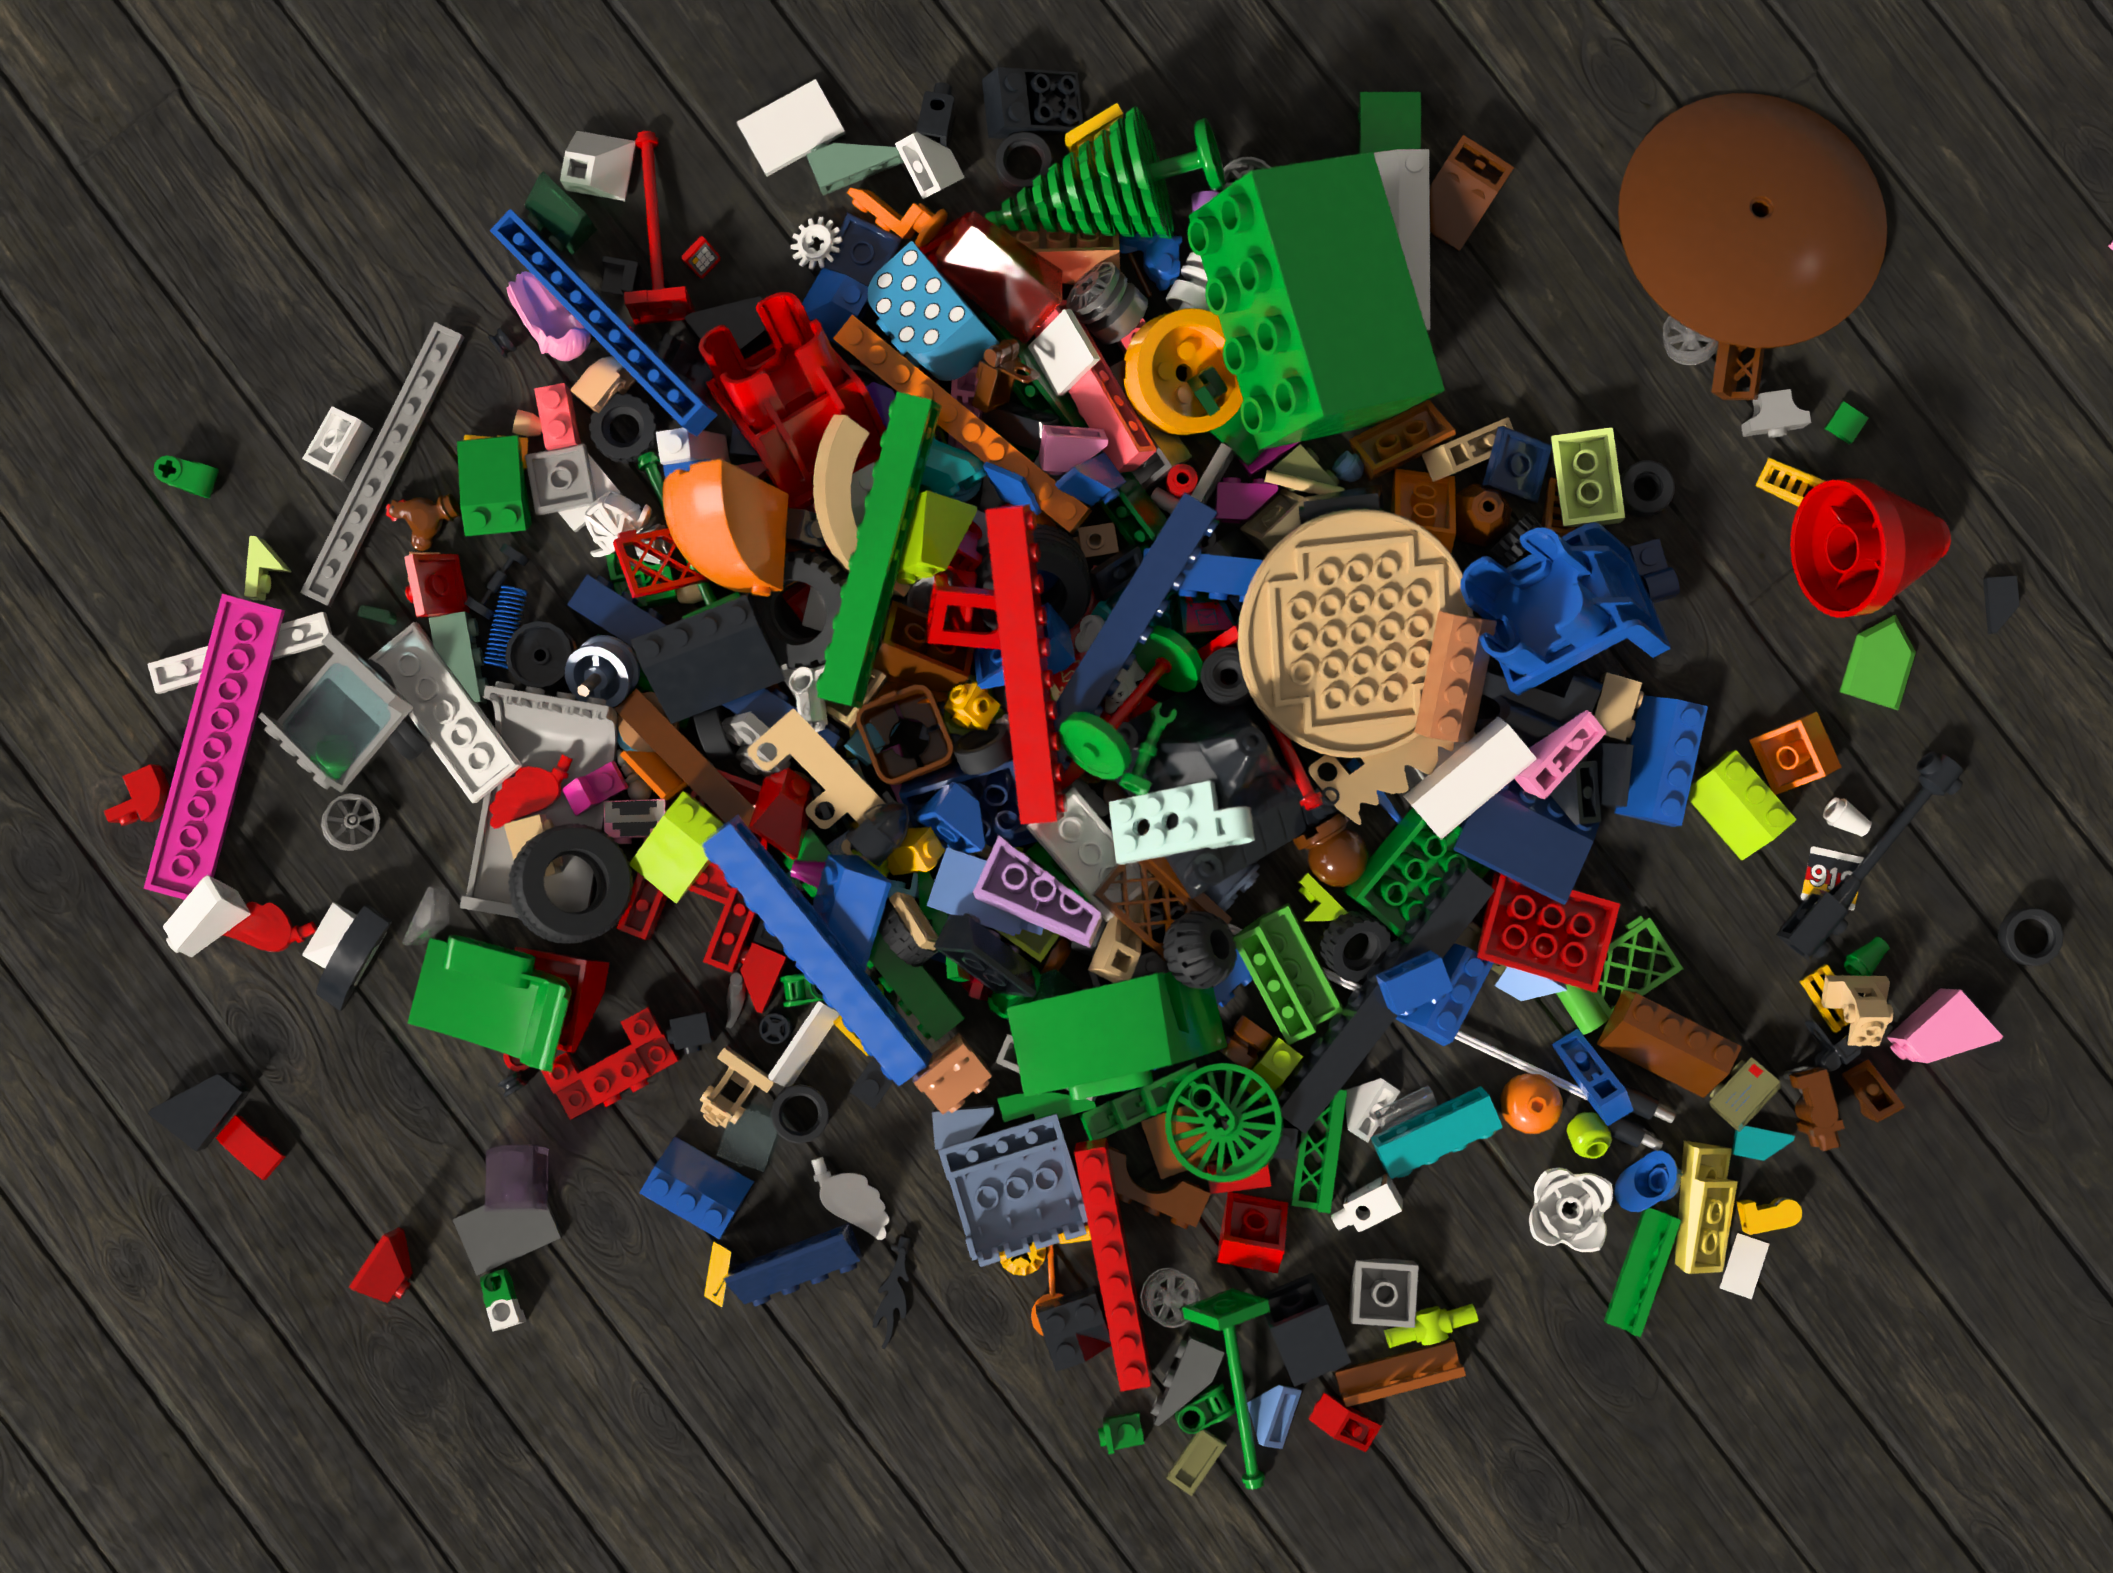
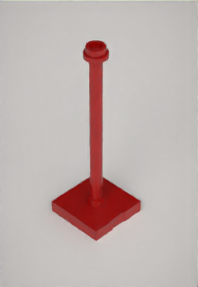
(660, 303)
(1311, 799)

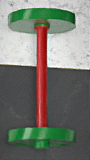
(1096, 743)

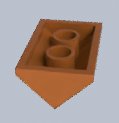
(1401, 439)

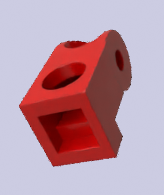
(966, 556)

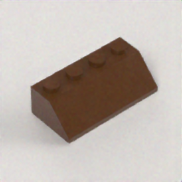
(1668, 1044)

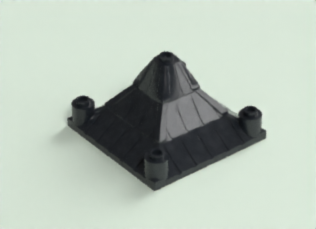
(1248, 770)

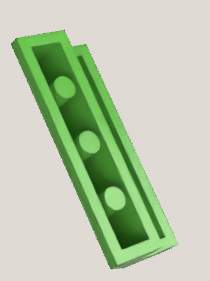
(1287, 973)

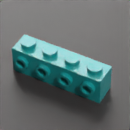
(1436, 1133)

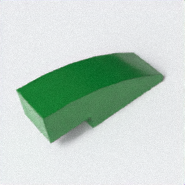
(1041, 1105)

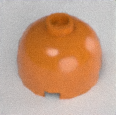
(1531, 1103)

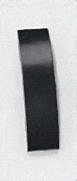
(351, 956)

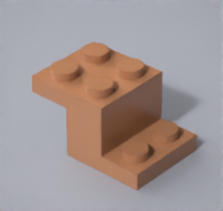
(953, 1075)

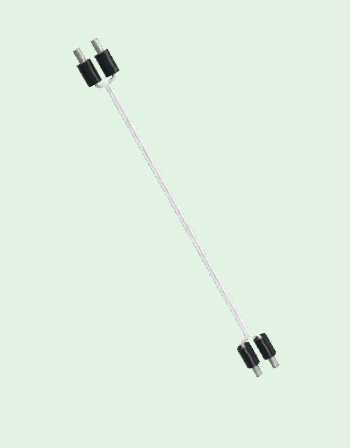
(1622, 1129)

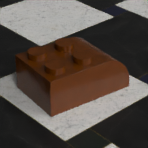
(909, 656)

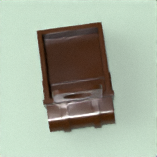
(997, 375)

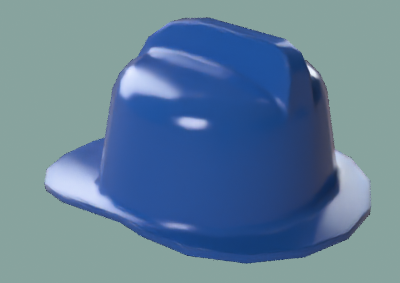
(1648, 1182)

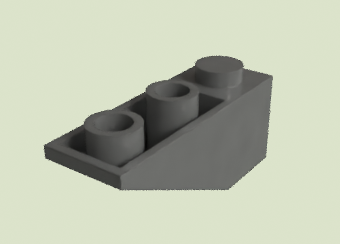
(1193, 1372)

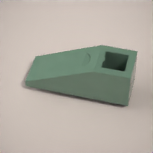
(456, 644)

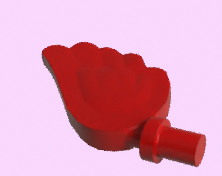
(528, 792)
(269, 928)

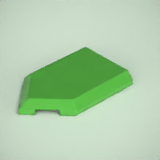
(1879, 664)

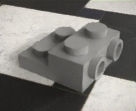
(743, 732)

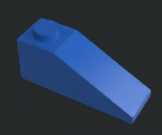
(1593, 1077)

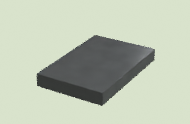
(503, 1236)

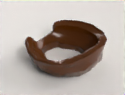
(1057, 956)

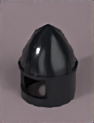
(881, 831)

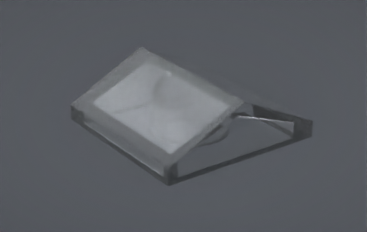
(430, 916)

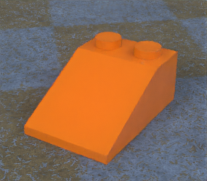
(1426, 503)

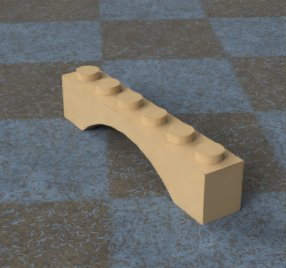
(1119, 946)

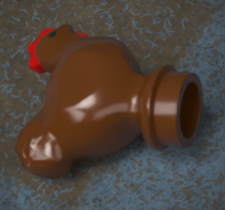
(424, 517)

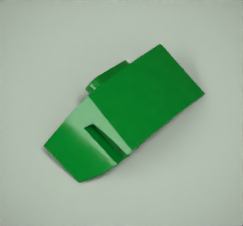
(491, 999)
(1112, 1035)

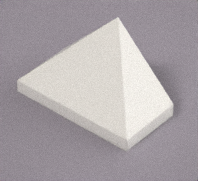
(1365, 1100)

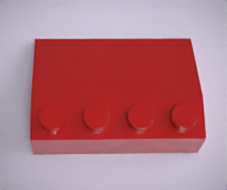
(1545, 936)

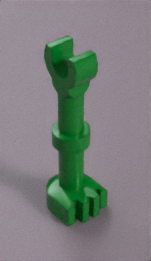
(1134, 781)

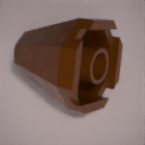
(1481, 515)

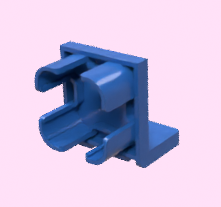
(1561, 604)

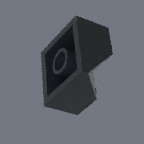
(1073, 1327)

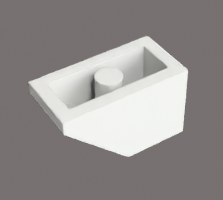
(929, 163)

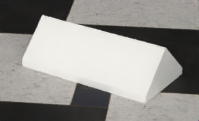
(1470, 777)

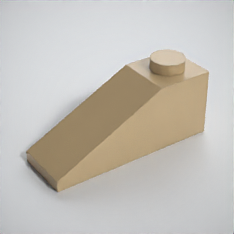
(1462, 451)

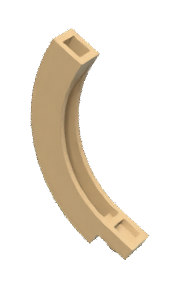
(833, 489)

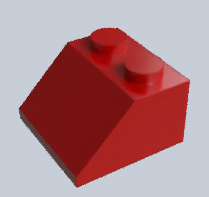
(1253, 1232)

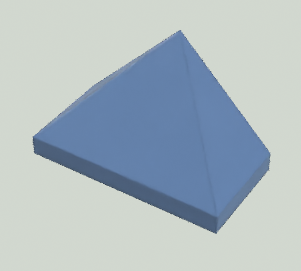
(1273, 1414)

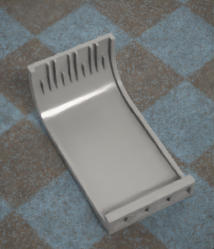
(538, 733)

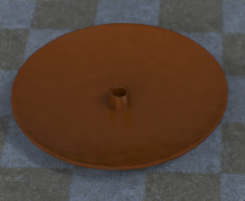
(1718, 263)

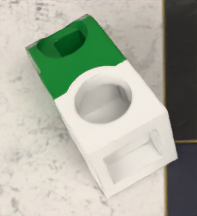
(501, 1300)

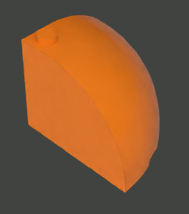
(728, 525)

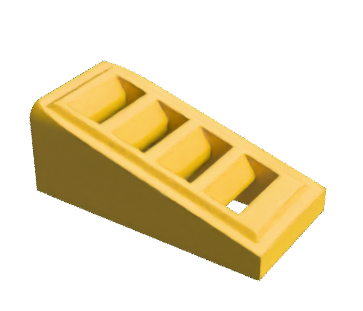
(1795, 474)

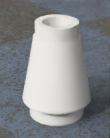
(1846, 817)

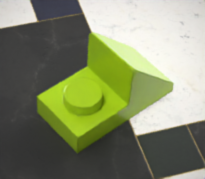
(1327, 908)

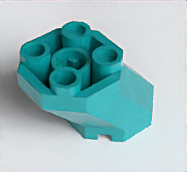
(950, 470)

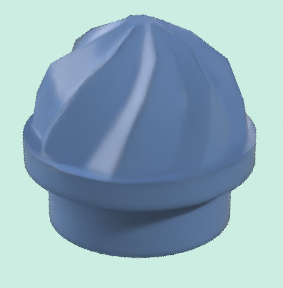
(1348, 467)

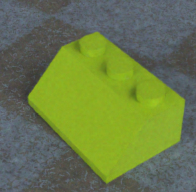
(1739, 805)

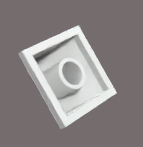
(338, 443)

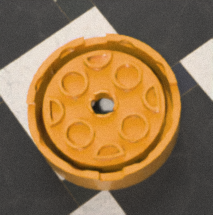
(1155, 352)

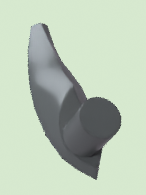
(735, 997)

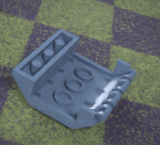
(1015, 1190)

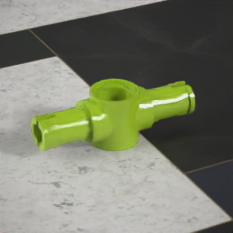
(1432, 1325)

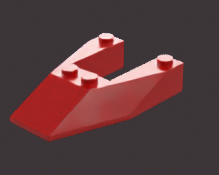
(736, 918)

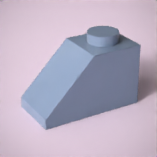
(959, 1125)

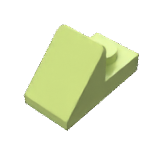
(260, 561)

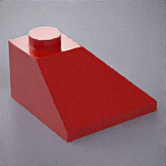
(781, 811)
(386, 1269)

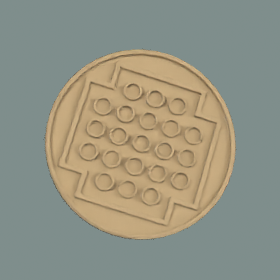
(1346, 630)

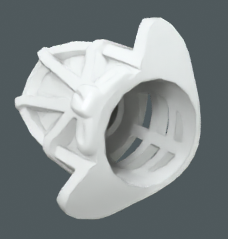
(613, 515)

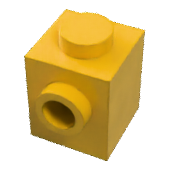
(919, 850)

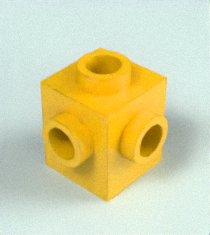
(971, 706)

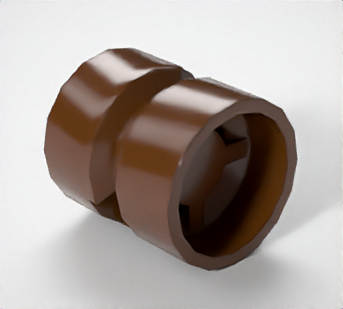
(1246, 1043)

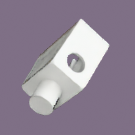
(1381, 1199)

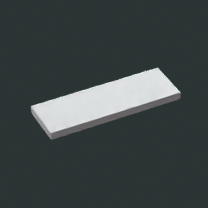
(447, 714)

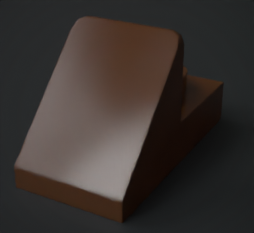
(1872, 1091)

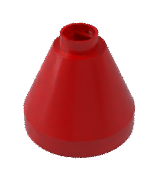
(1861, 546)

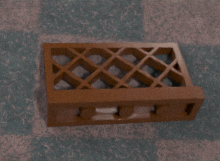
(1163, 874)

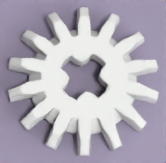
(806, 239)

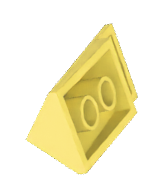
(1704, 1208)

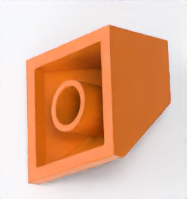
(656, 773)

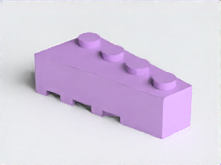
(1028, 892)

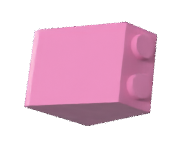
(1942, 1028)

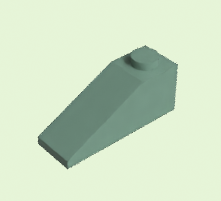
(845, 164)

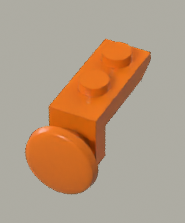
(916, 219)

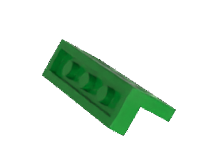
(1329, 1157)
(1642, 1271)

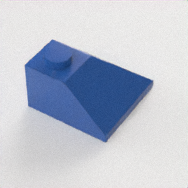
(834, 300)
(954, 818)

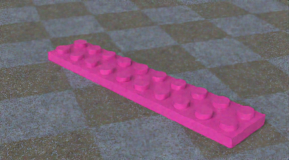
(214, 746)

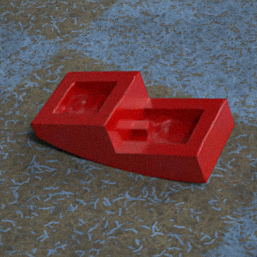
(250, 1148)

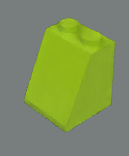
(933, 536)

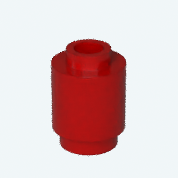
(1175, 487)

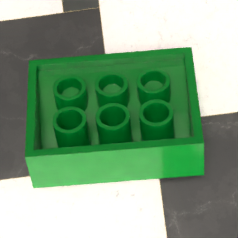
(1406, 871)

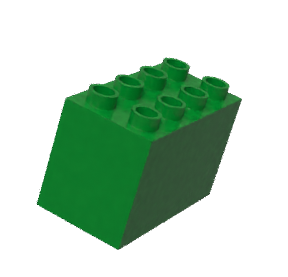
(1314, 300)

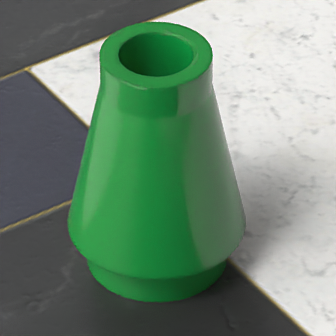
(1866, 958)

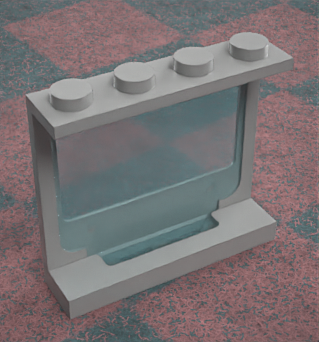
(339, 717)

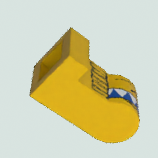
(1768, 1217)

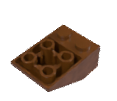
(1464, 191)

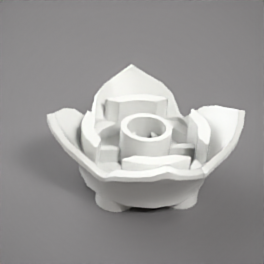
(1582, 1229)

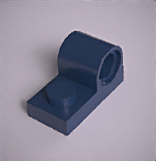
(1657, 576)

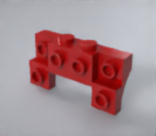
(611, 1076)

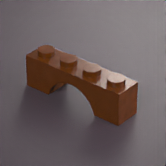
(1181, 1201)

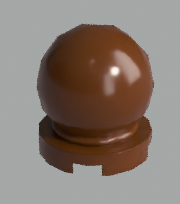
(1335, 852)

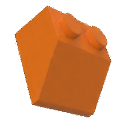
(1795, 753)

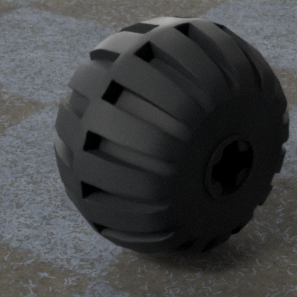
(1199, 950)

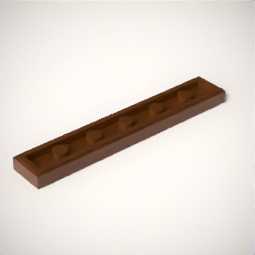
(684, 758)

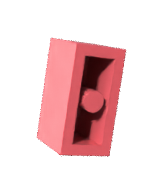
(557, 416)

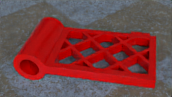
(632, 538)

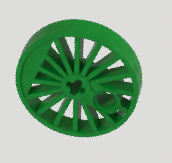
(1254, 1159)

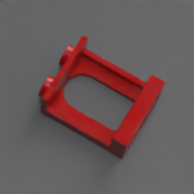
(946, 595)

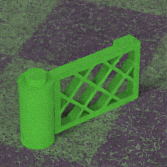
(1589, 1008)

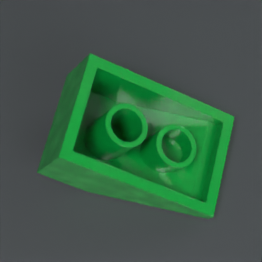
(492, 486)

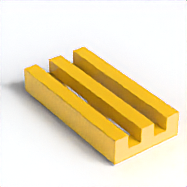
(1825, 970)

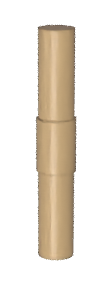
(1300, 483)

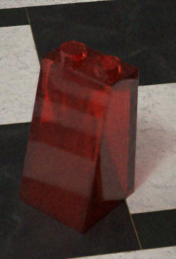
(1001, 275)

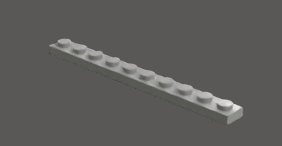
(382, 464)

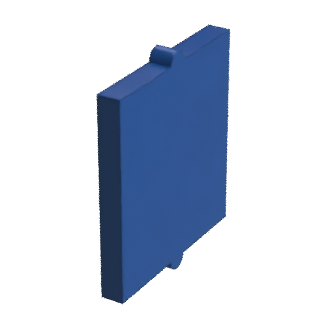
(1011, 487)

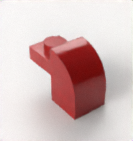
(148, 793)

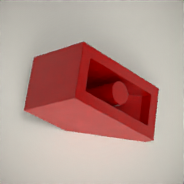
(761, 973)
(1344, 1422)

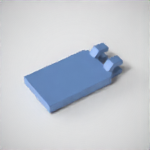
(955, 895)

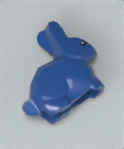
(1159, 257)

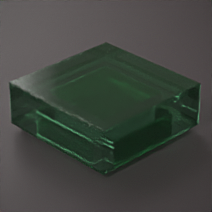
(377, 615)

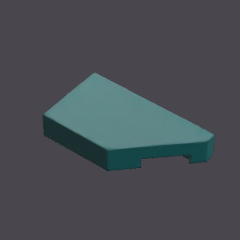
(1759, 1143)

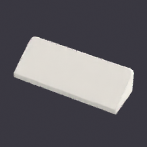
(803, 1045)

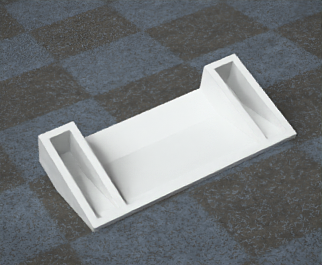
(1407, 190)

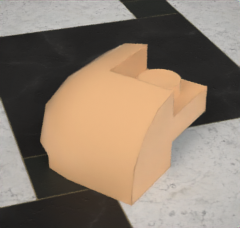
(602, 382)

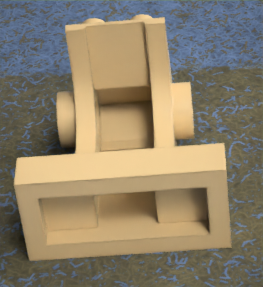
(1866, 1014)
(718, 1108)

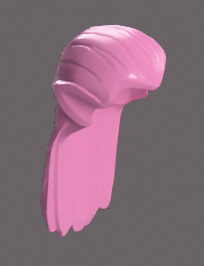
(547, 319)

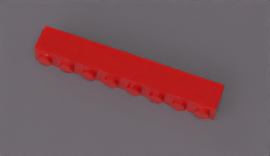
(1113, 1264)

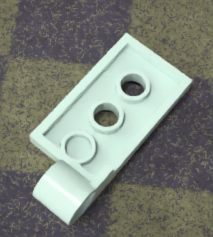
(1198, 824)

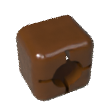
(882, 714)

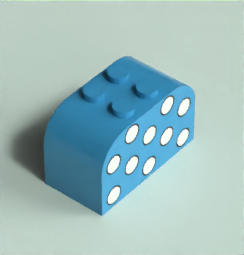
(927, 316)

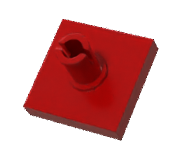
(435, 584)

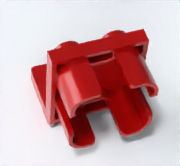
(789, 394)

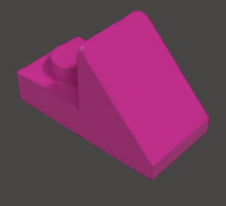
(594, 788)

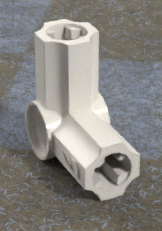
(809, 706)

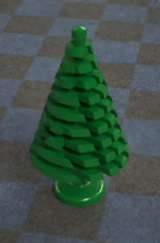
(1112, 184)

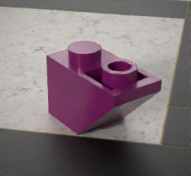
(1241, 501)

